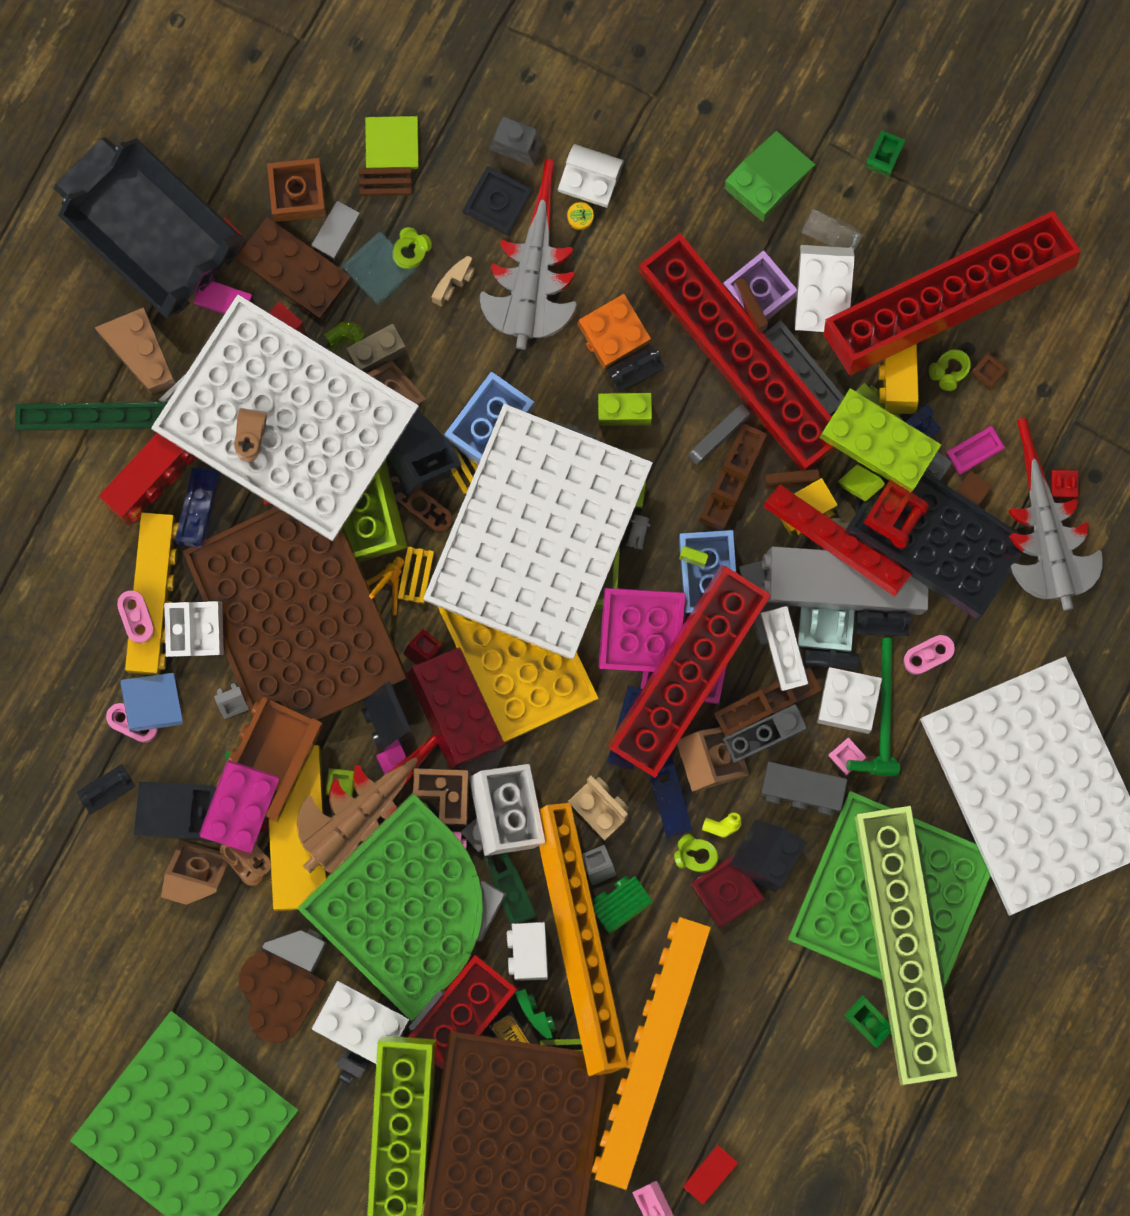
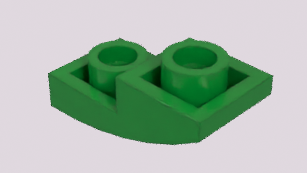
(542, 1024)

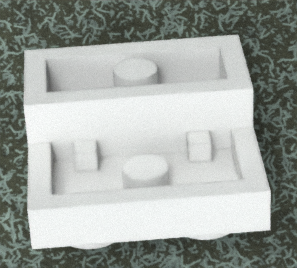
(590, 175)
(194, 628)

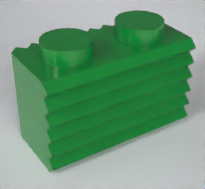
(621, 904)

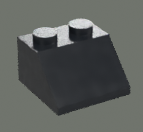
(768, 854)

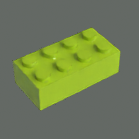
(880, 440)
(375, 522)

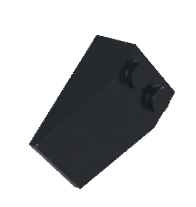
(387, 717)

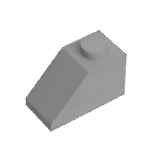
(299, 948)

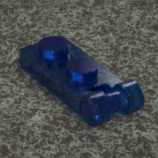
(671, 801)

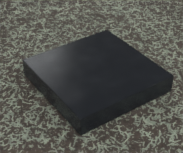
(497, 201)

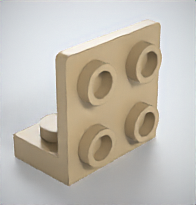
(599, 808)

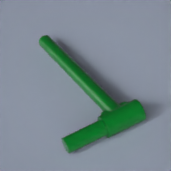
(882, 764)

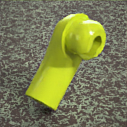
(724, 827)

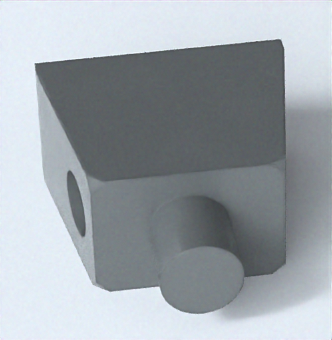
(516, 141)

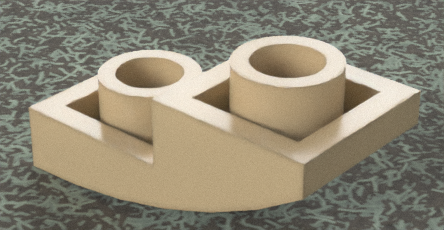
(456, 275)

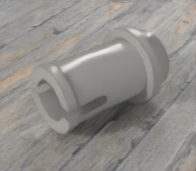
(638, 532)

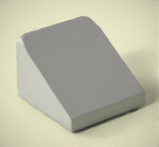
(598, 865)

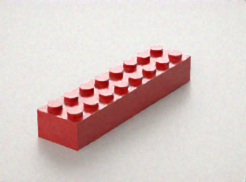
(688, 670)

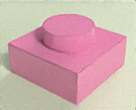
(845, 752)

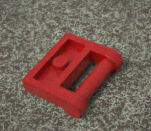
(888, 509)

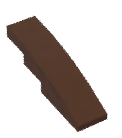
(732, 477)
(764, 704)

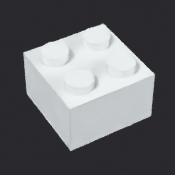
(849, 700)
(529, 951)

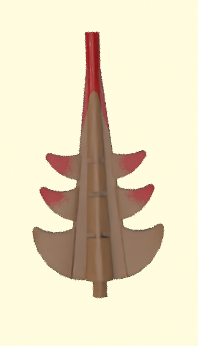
(355, 819)

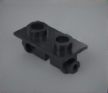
(635, 368)
(882, 623)
(106, 789)

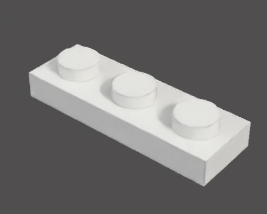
(784, 648)

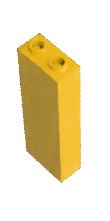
(289, 879)

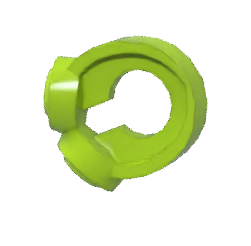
(407, 237)
(949, 381)
(689, 843)

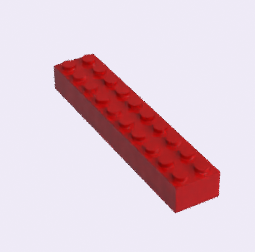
(951, 293)
(739, 350)
(160, 461)

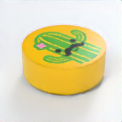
(580, 216)

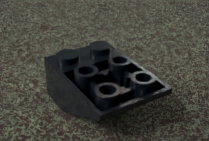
(422, 455)
(172, 810)

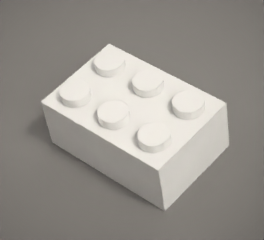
(822, 285)
(507, 809)
(358, 1021)

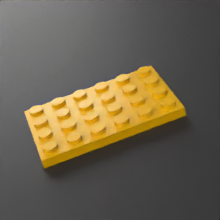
(518, 679)

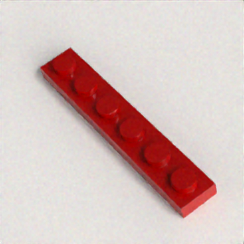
(837, 542)

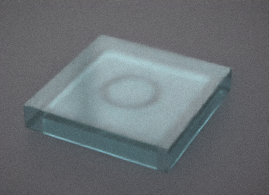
(375, 268)

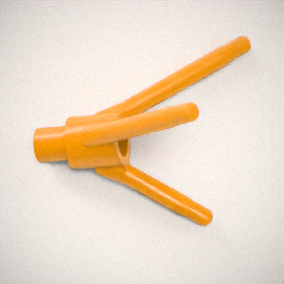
(391, 577)

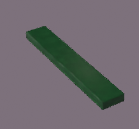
(87, 416)

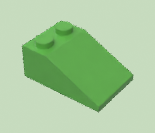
(768, 175)

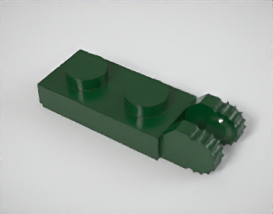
(516, 902)

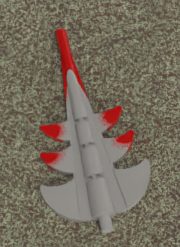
(527, 310)
(1058, 571)

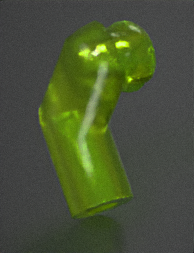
(345, 330)

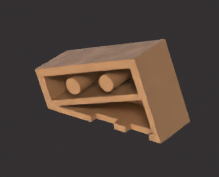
(139, 349)

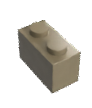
(377, 349)

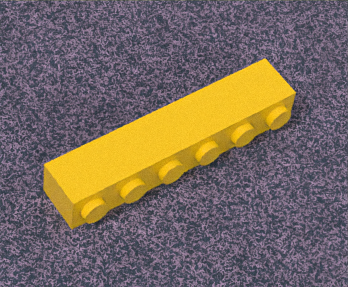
(153, 582)

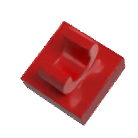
(1064, 484)

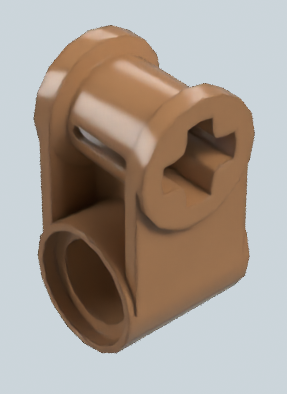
(249, 429)
(244, 862)

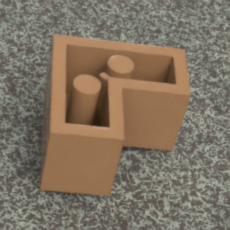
(450, 788)

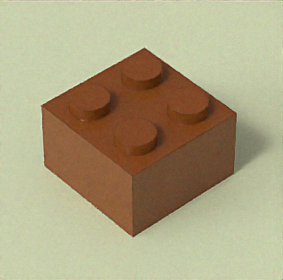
(296, 190)

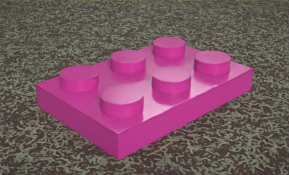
(239, 806)

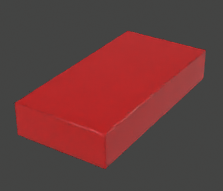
(710, 1174)

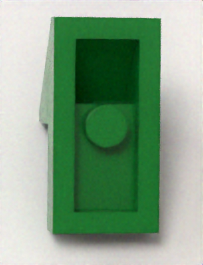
(885, 154)
(868, 1022)

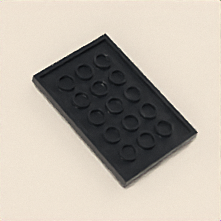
(951, 548)

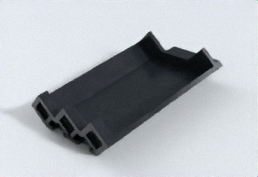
(146, 223)

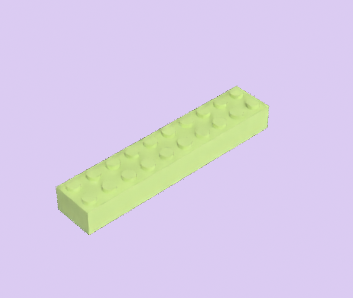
(905, 945)

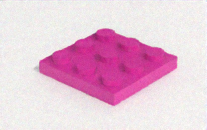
(638, 627)

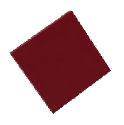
(726, 892)

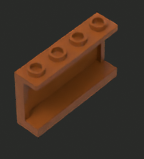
(277, 744)

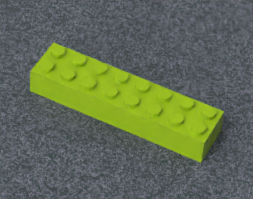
(401, 1125)

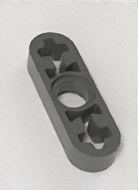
(719, 434)

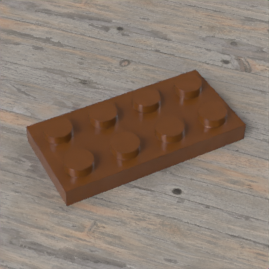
(293, 268)

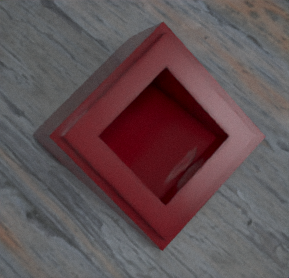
(422, 647)

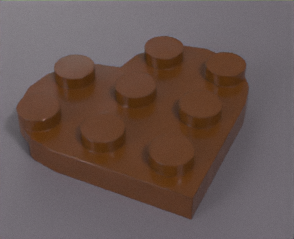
(279, 995)

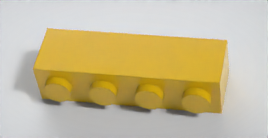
(899, 382)

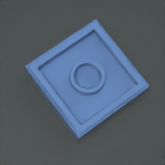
(151, 702)

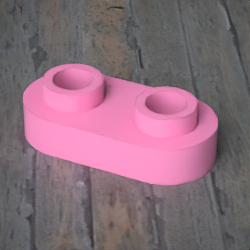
(136, 617)
(928, 654)
(123, 726)

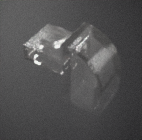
(831, 230)

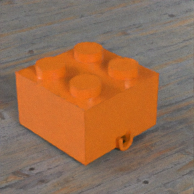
(613, 331)

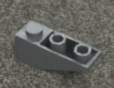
(766, 733)

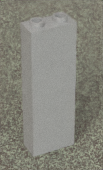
(824, 581)

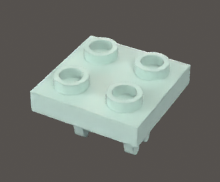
(826, 629)

